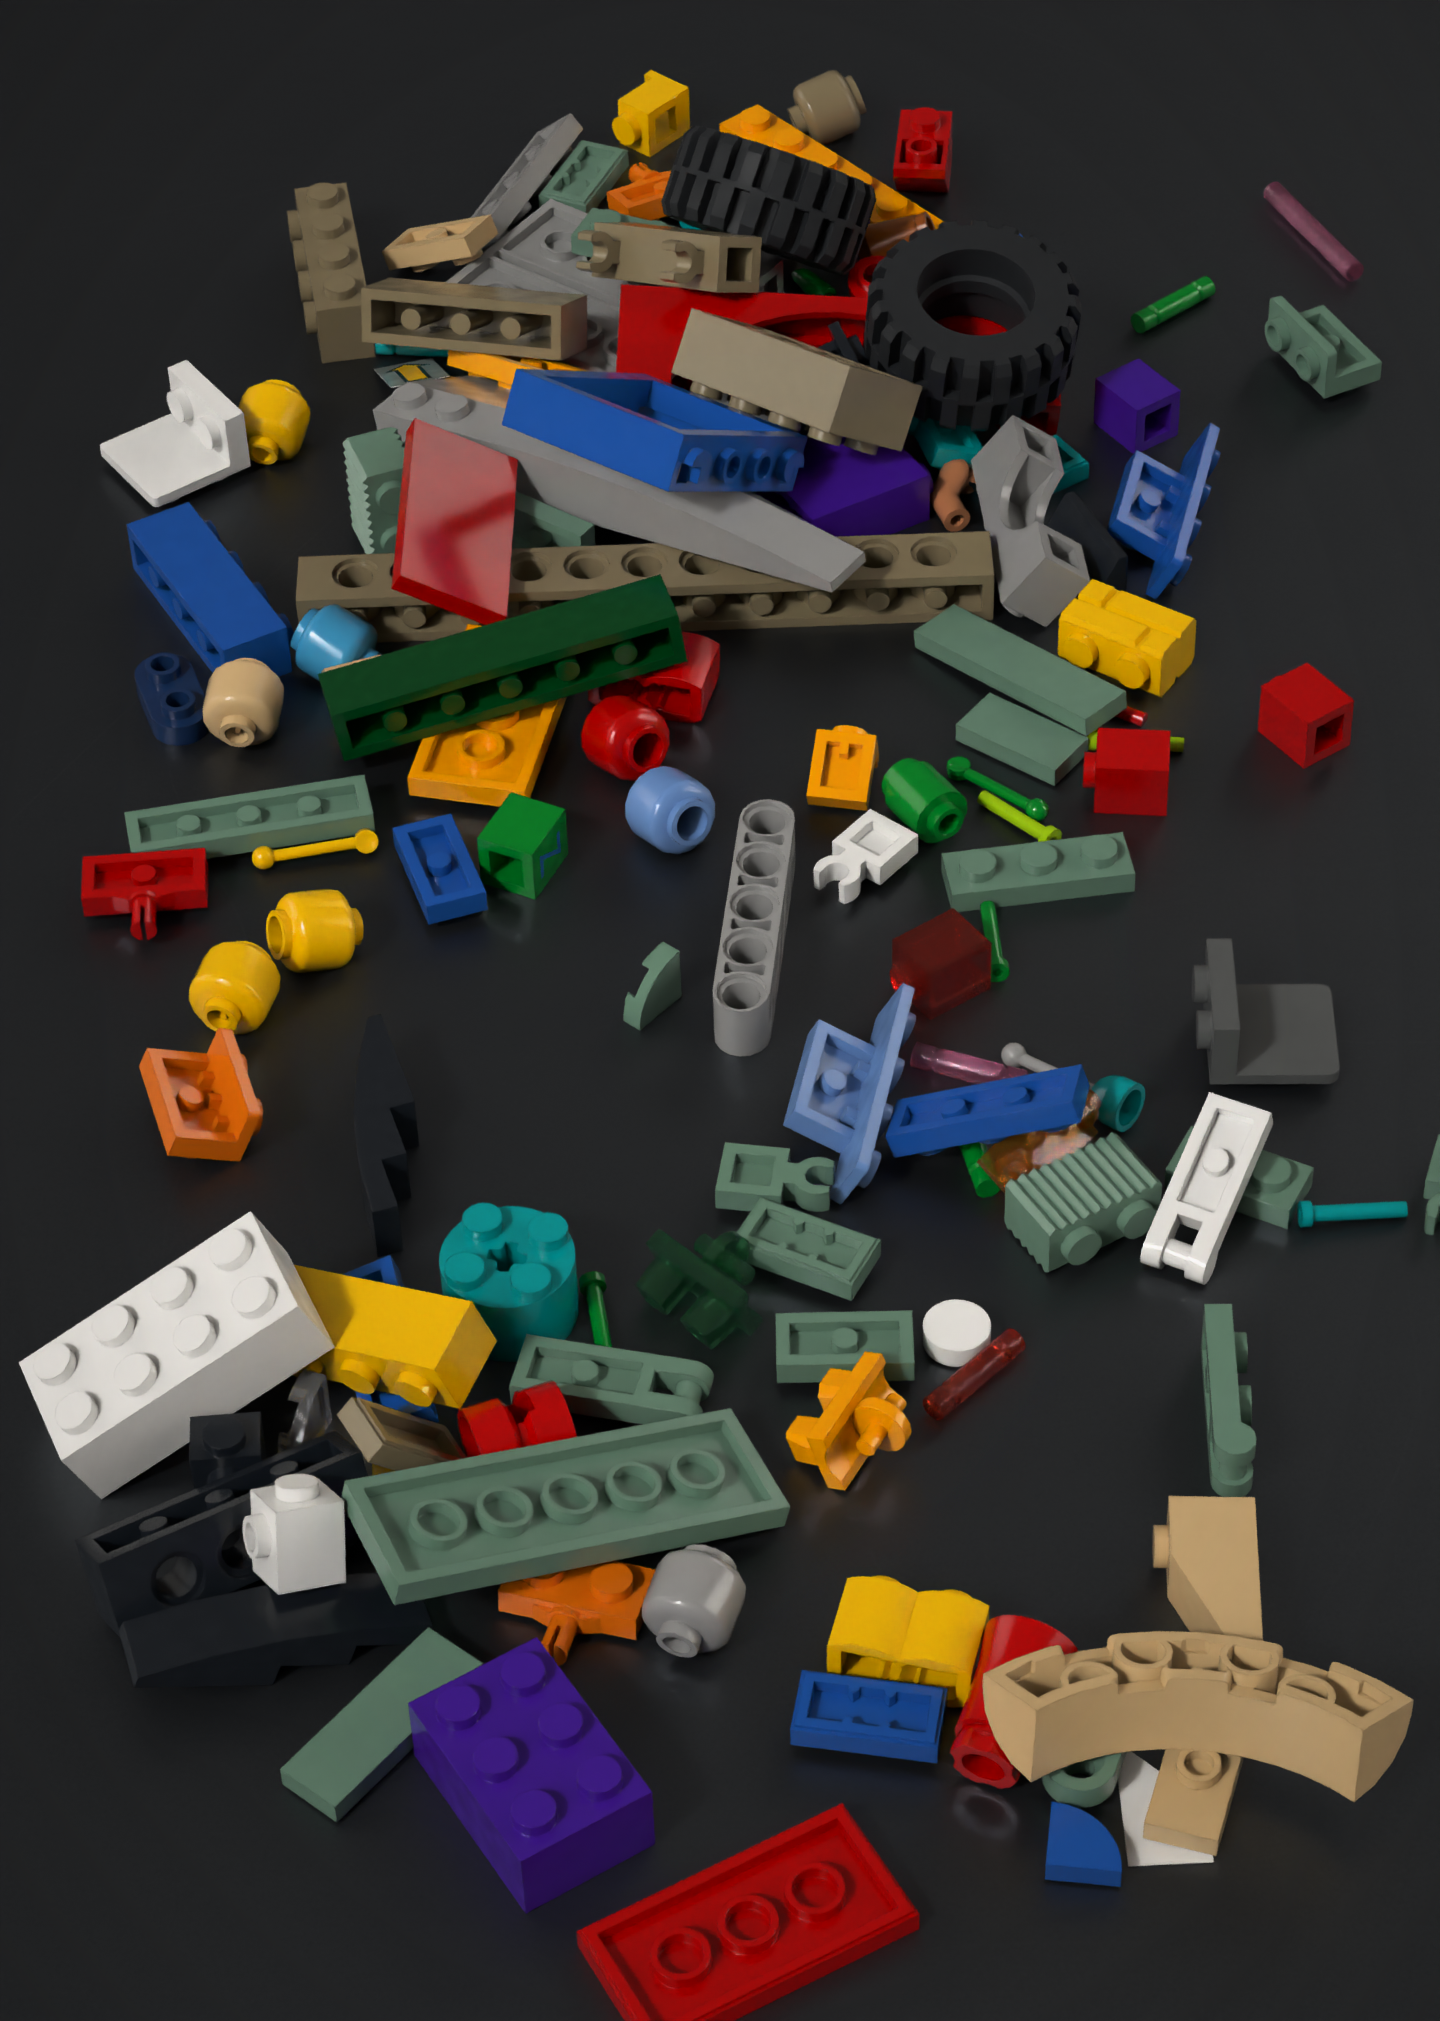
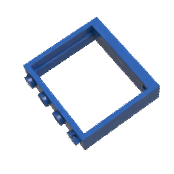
(652, 428)

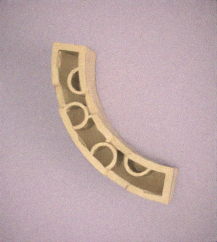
(1196, 1696)

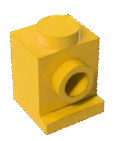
(644, 117)

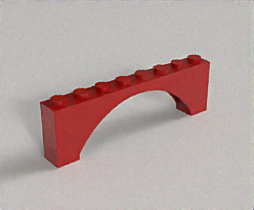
(656, 317)

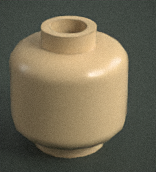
(243, 700)

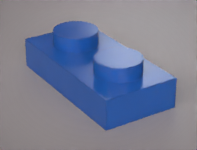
(440, 869)

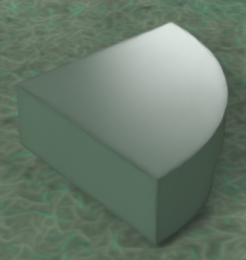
(657, 990)

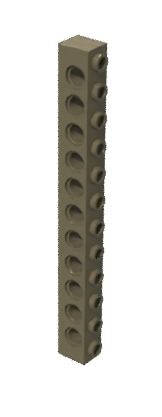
(900, 582)

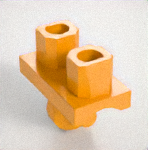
(856, 1421)

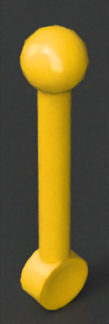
(364, 841)

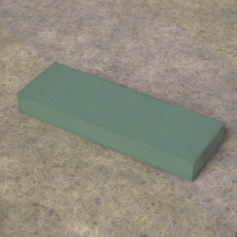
(373, 1728)

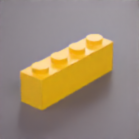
(398, 1339)

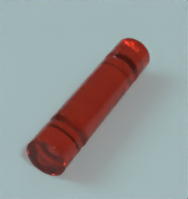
(974, 1374)

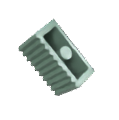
(374, 483)
(1082, 1203)

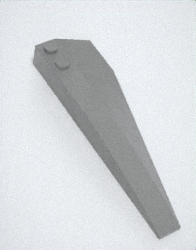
(716, 525)

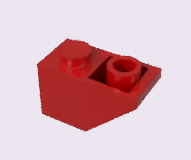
(923, 151)

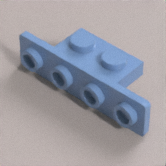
(845, 1090)

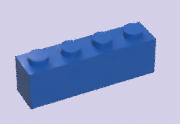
(208, 590)

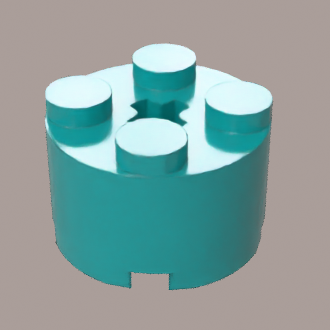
(515, 1272)

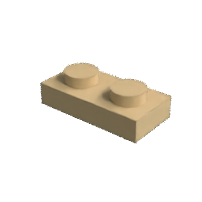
(435, 243)

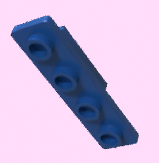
(1160, 506)

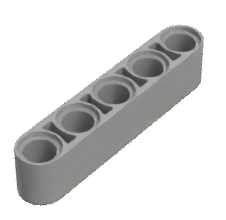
(754, 928)

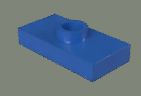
(869, 1716)

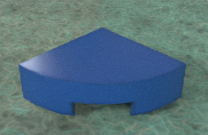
(1081, 1849)

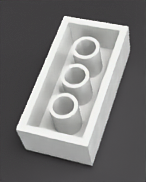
(175, 1348)

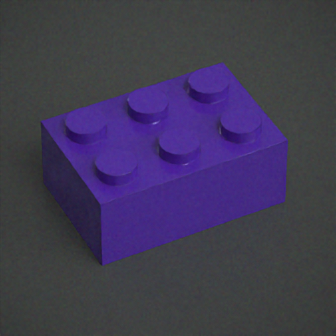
(532, 1774)

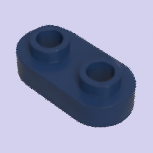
(171, 698)

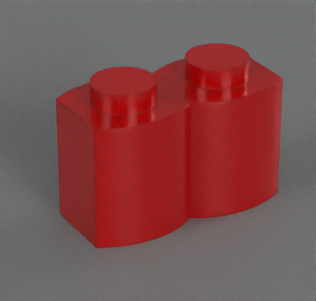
(675, 691)

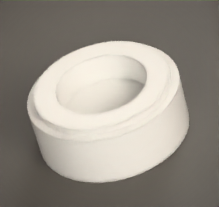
(955, 1332)

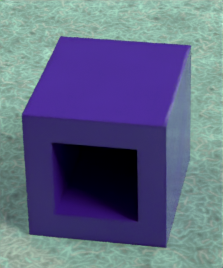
(1136, 406)

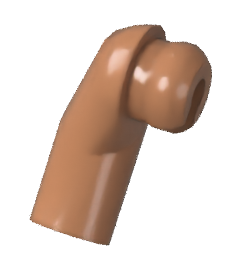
(946, 493)

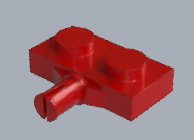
(144, 884)

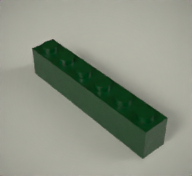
(503, 667)

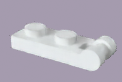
(1207, 1186)

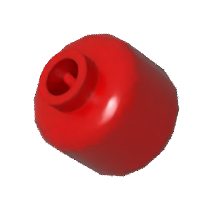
(625, 737)

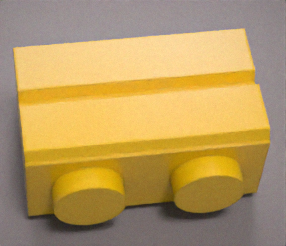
(1126, 638)

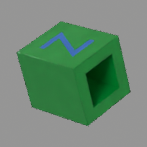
(522, 845)

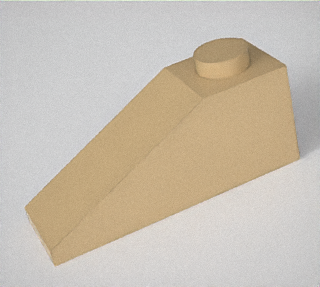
(1212, 1564)

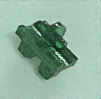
(720, 1301)

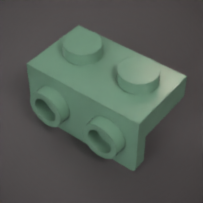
(1320, 348)

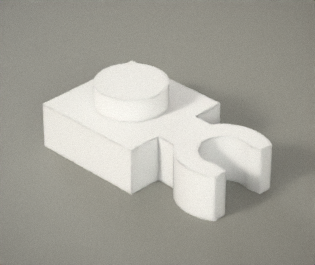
(866, 849)

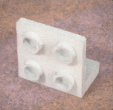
(186, 449)

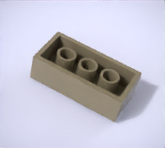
(795, 383)

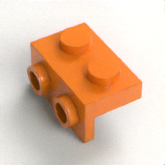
(203, 1099)

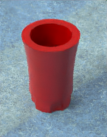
(975, 1748)

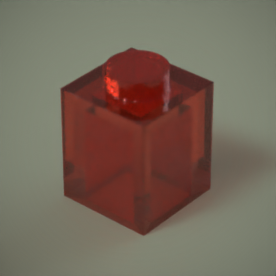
(943, 962)

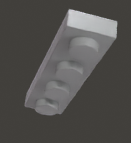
(529, 175)

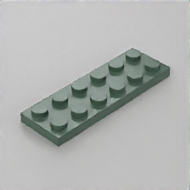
(562, 1505)

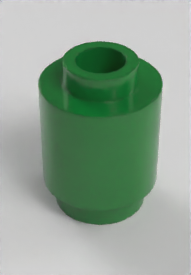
(924, 800)

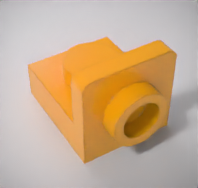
(842, 768)

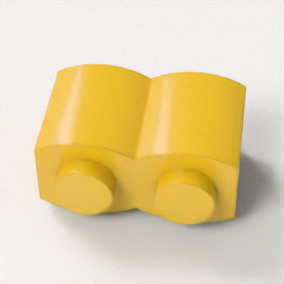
(907, 1635)

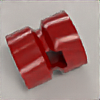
(532, 1418)

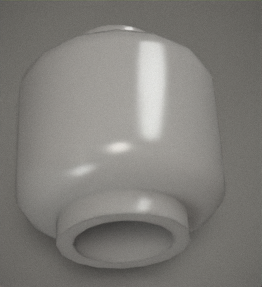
(694, 1599)

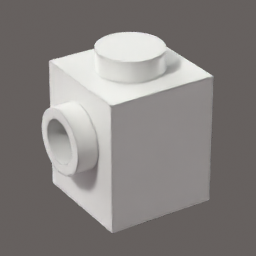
(296, 1534)

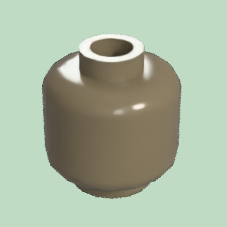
(827, 107)

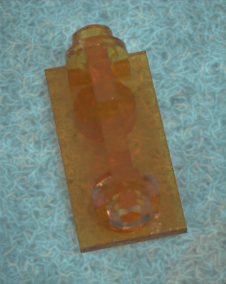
(1031, 1150)

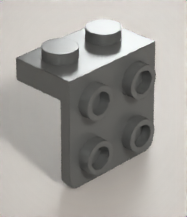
(1262, 1028)

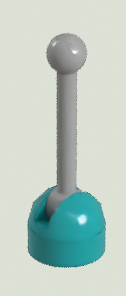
(1119, 1096)

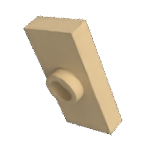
(1192, 1799)

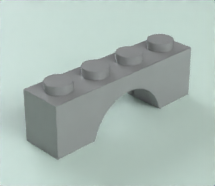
(1033, 564)

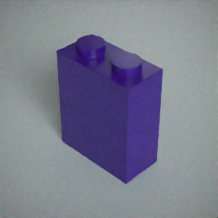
(857, 491)

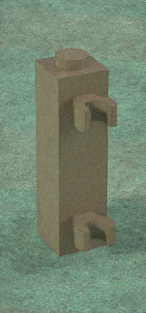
(674, 257)

